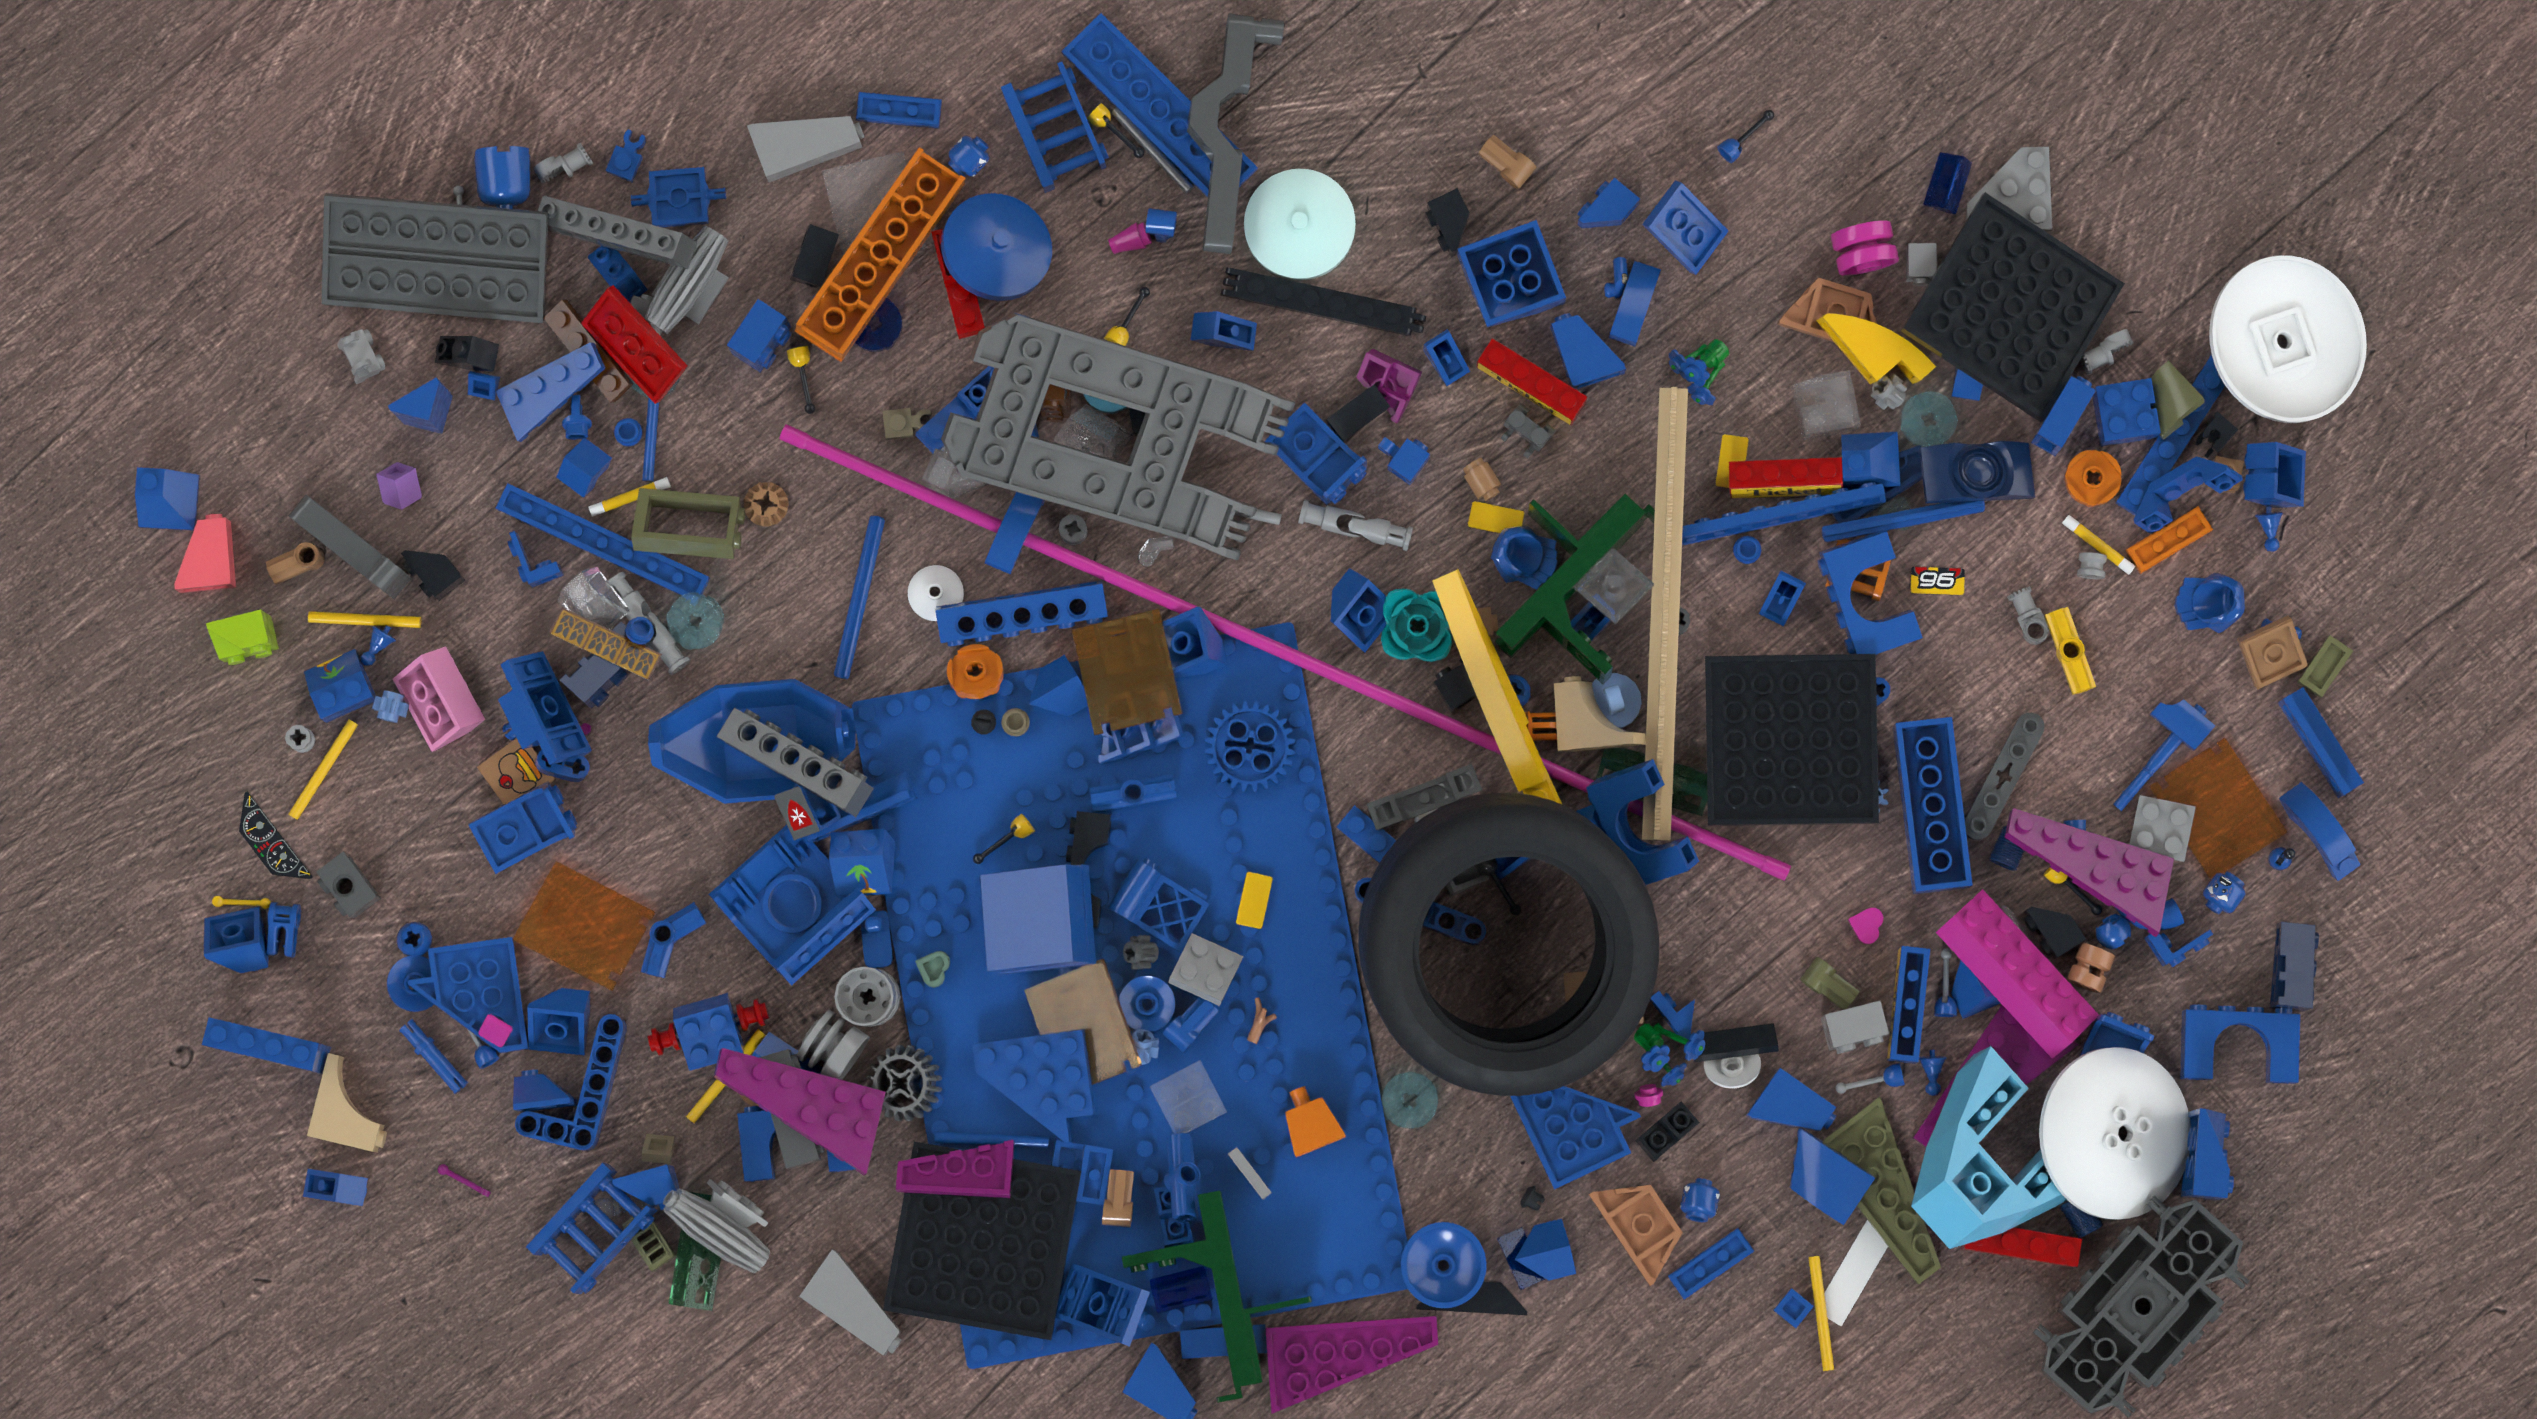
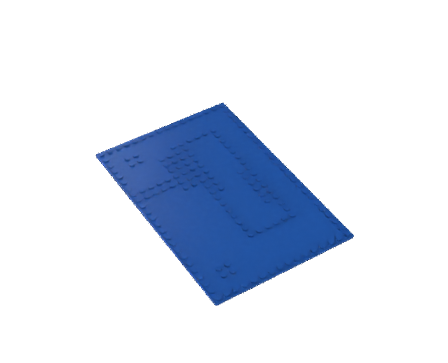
(1332, 1213)

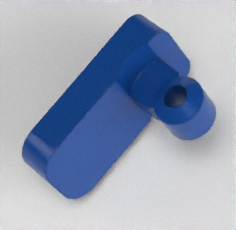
(877, 940)

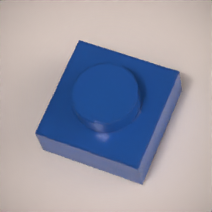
(1793, 1308)

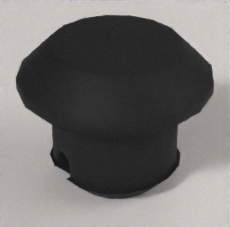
(983, 722)
(1531, 1197)

